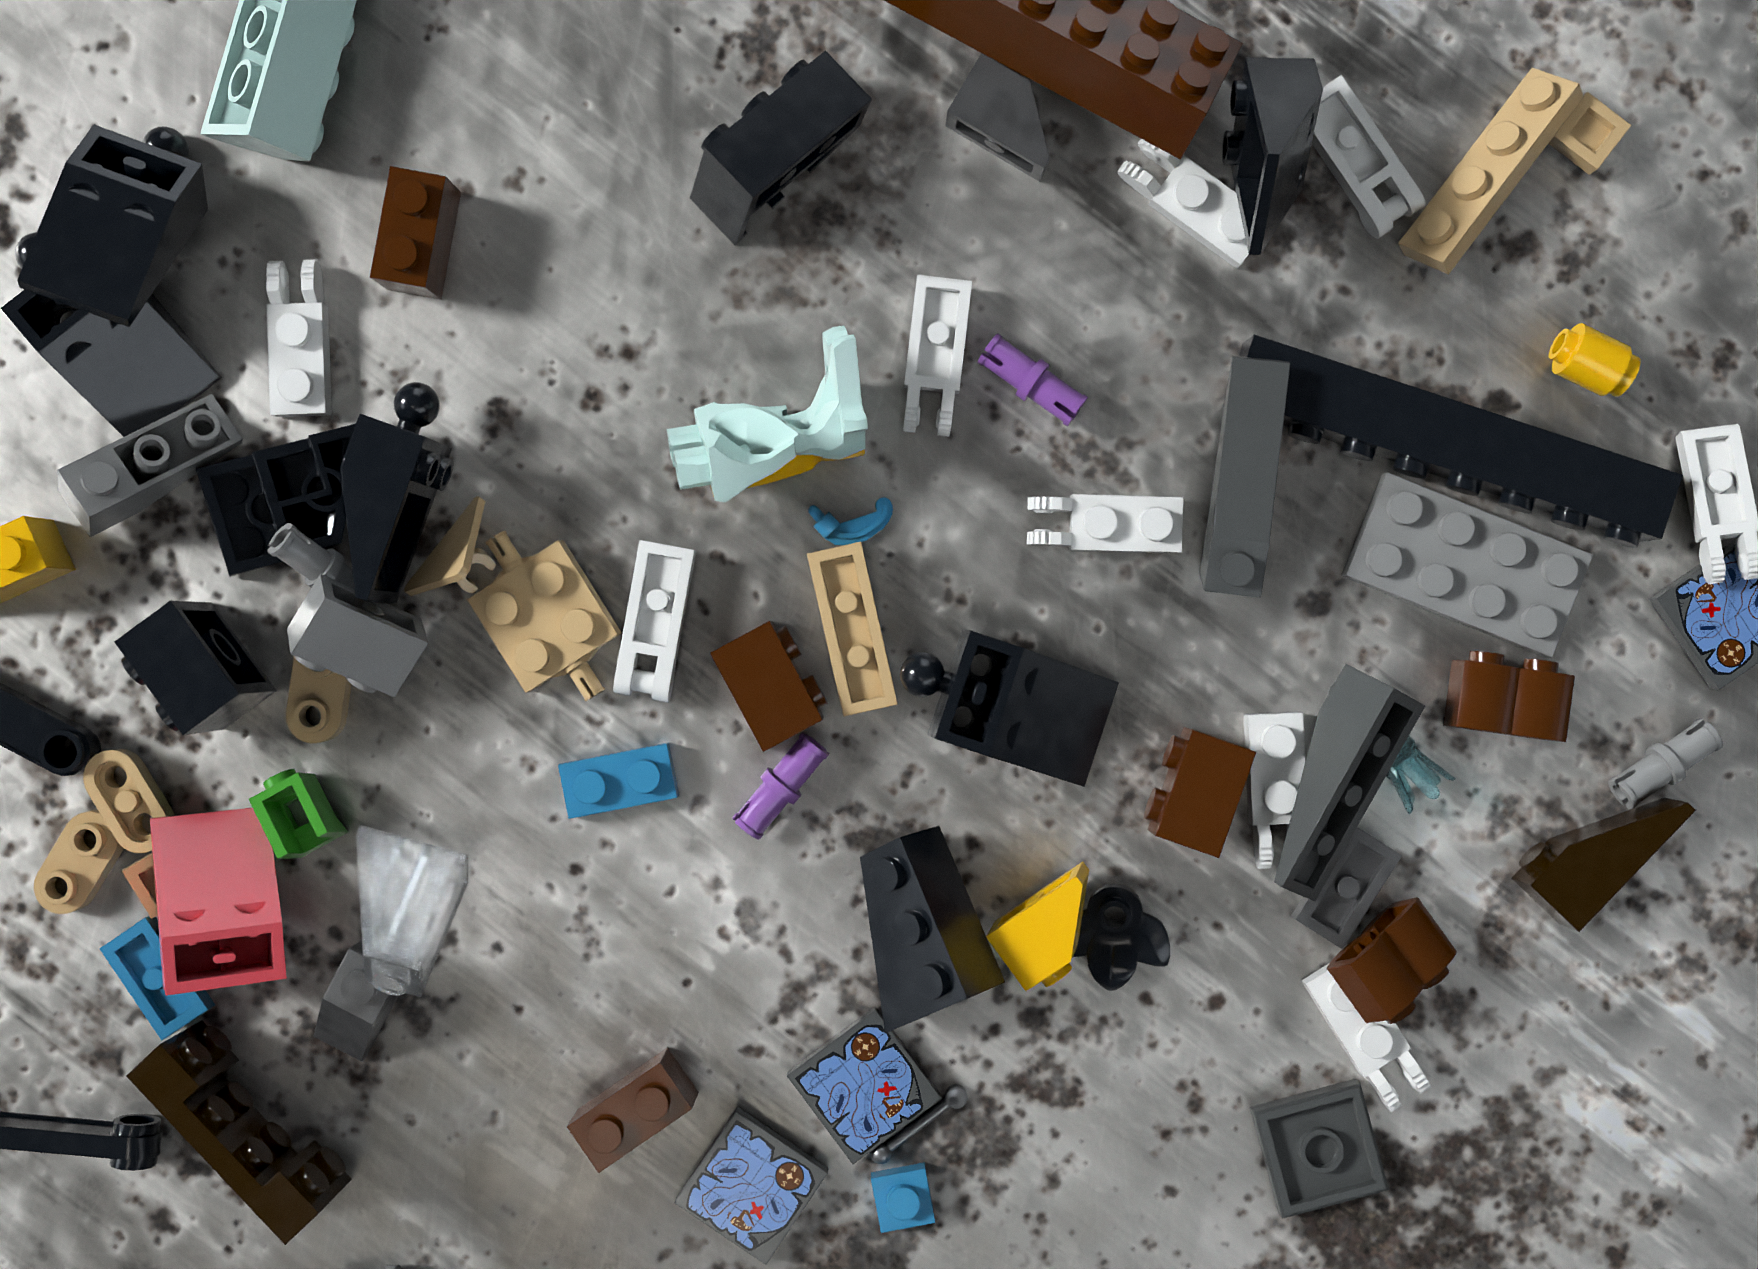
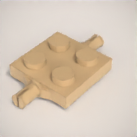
(544, 616)

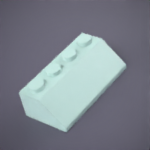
(279, 75)

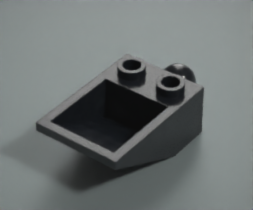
(1270, 140)
(116, 222)
(121, 370)
(389, 491)
(1021, 708)

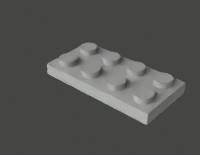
(1467, 565)

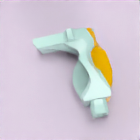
(758, 445)

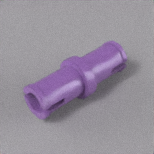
(1032, 379)
(780, 786)

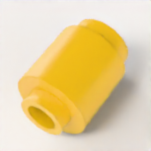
(1593, 360)

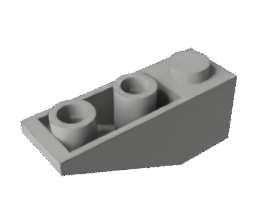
(145, 464)

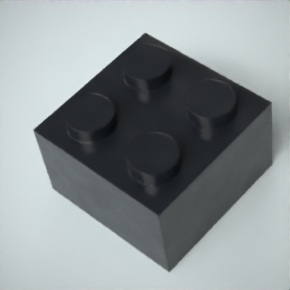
(193, 667)

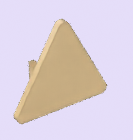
(453, 555)

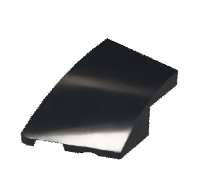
(276, 487)

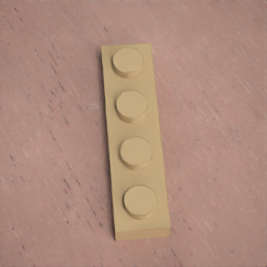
(1491, 170)

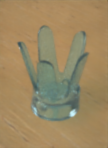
(1419, 770)

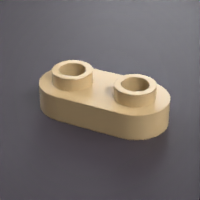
(324, 690)
(127, 804)
(77, 864)

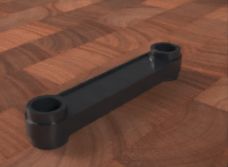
(40, 734)
(128, 1141)

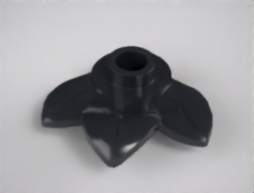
(1118, 945)

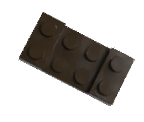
(220, 1122)

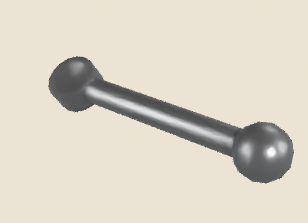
(954, 1097)

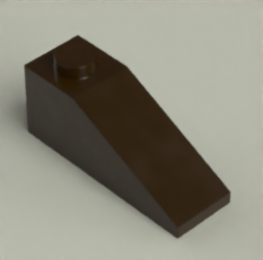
(1587, 866)

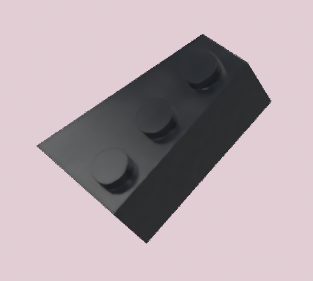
(776, 142)
(923, 929)

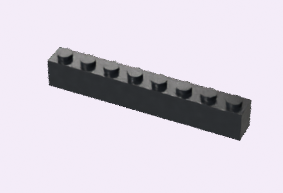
(1471, 447)

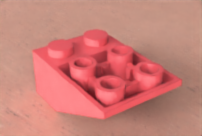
(216, 901)

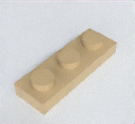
(852, 629)

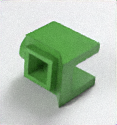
(278, 822)

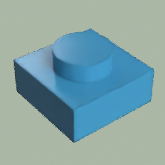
(902, 1197)

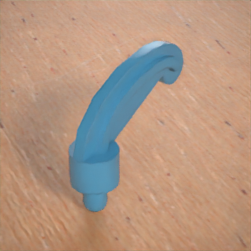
(854, 530)

